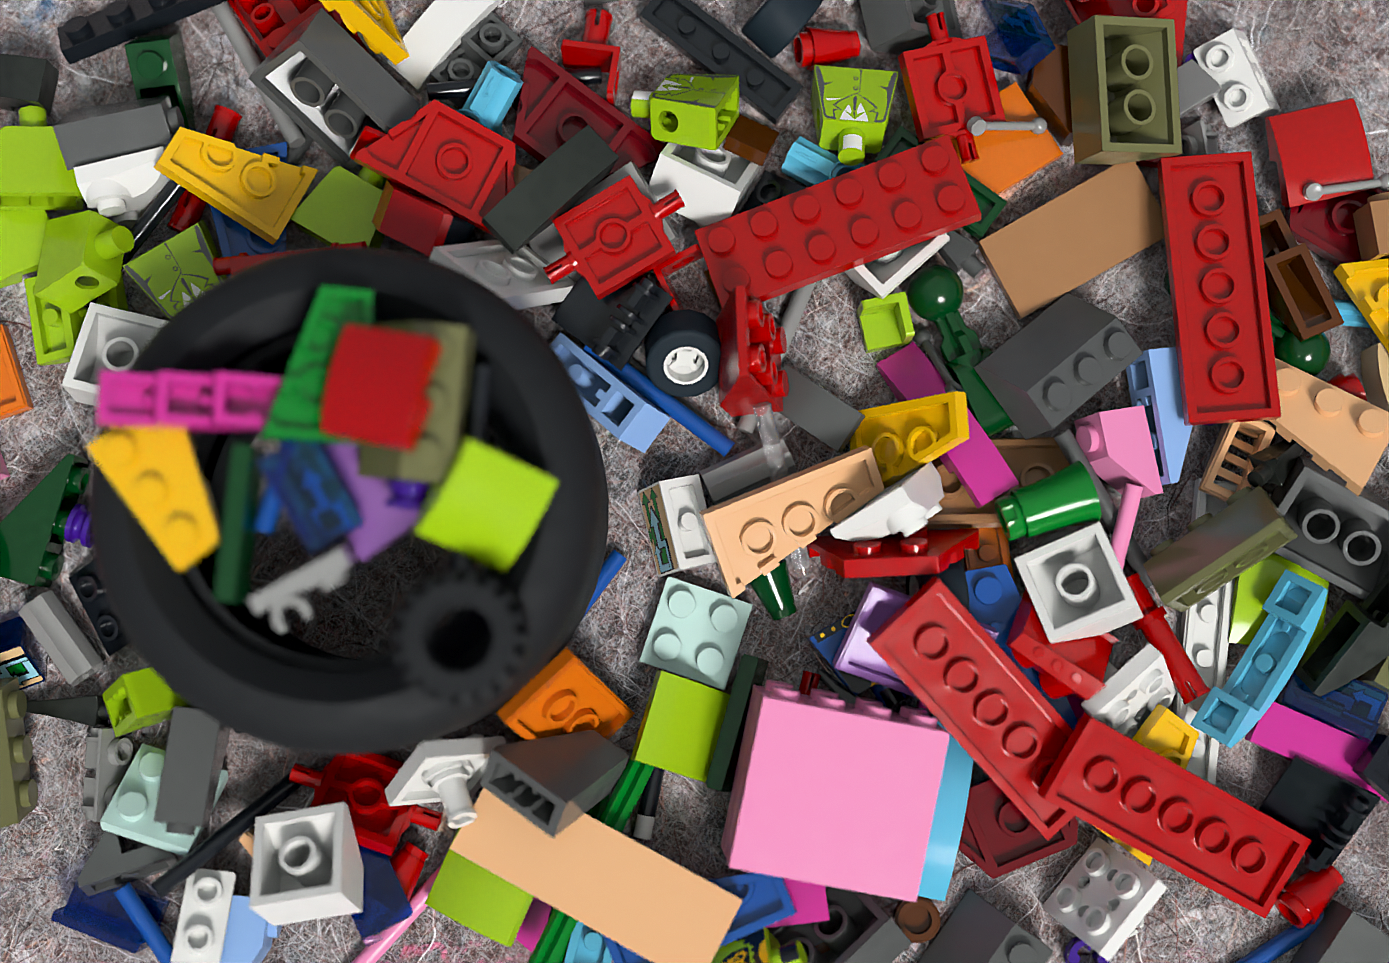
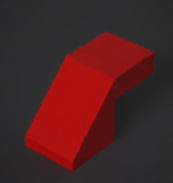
(411, 219)

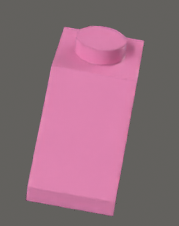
(1120, 448)

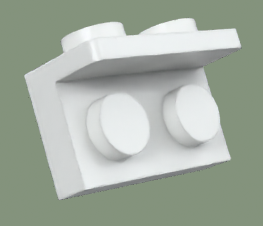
(1243, 84)
(204, 917)

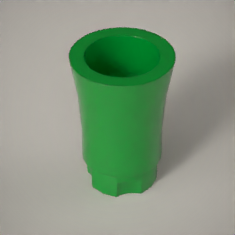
(1049, 503)

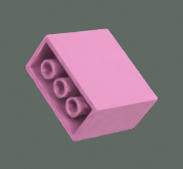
(834, 791)

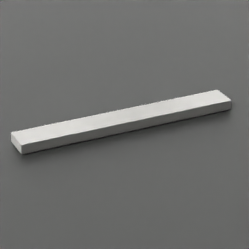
(1205, 640)

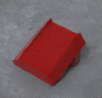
(1063, 667)

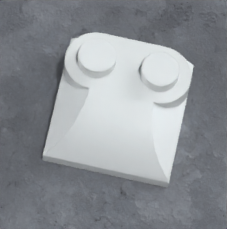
(122, 185)
(898, 508)

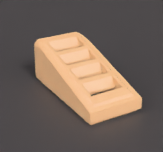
(1258, 430)

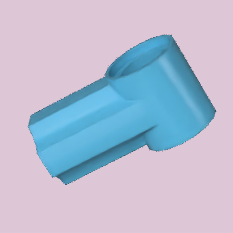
(492, 96)
(812, 164)

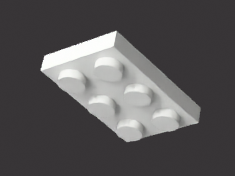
(513, 277)

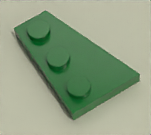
(301, 394)

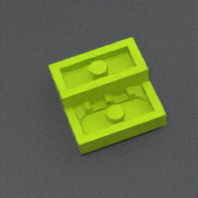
(20, 243)
(58, 330)
(485, 505)
(1253, 590)
(680, 726)
(478, 899)

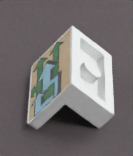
(675, 524)

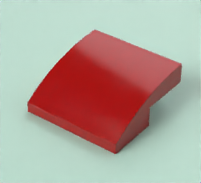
(1318, 146)
(379, 386)

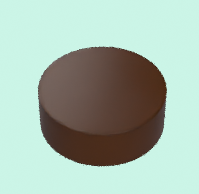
(917, 919)

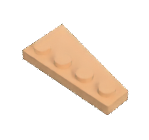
(1331, 425)
(776, 519)

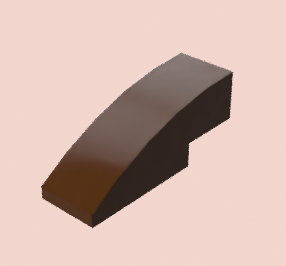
(1294, 281)

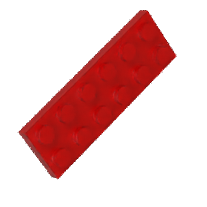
(840, 223)
(1218, 289)
(977, 697)
(1173, 815)

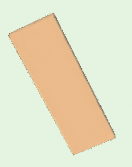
(603, 882)

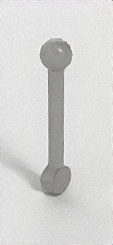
(978, 126)
(1314, 191)

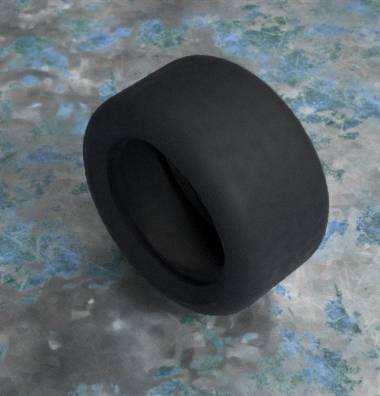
(270, 680)

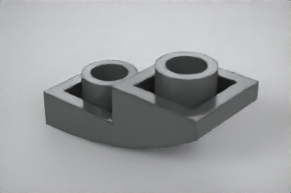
(483, 43)
(819, 411)

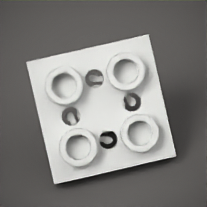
(1132, 692)
(444, 773)
(1110, 904)

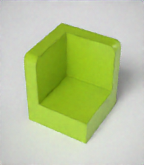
(885, 322)

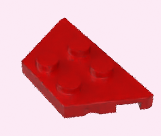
(446, 161)
(895, 554)

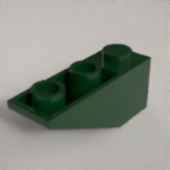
(161, 69)
(35, 528)

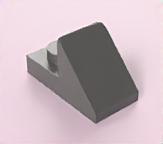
(114, 866)

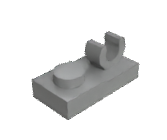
(324, 571)

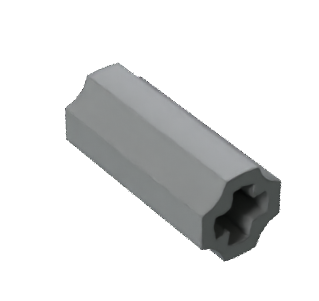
(741, 473)
(61, 638)

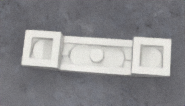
(438, 35)

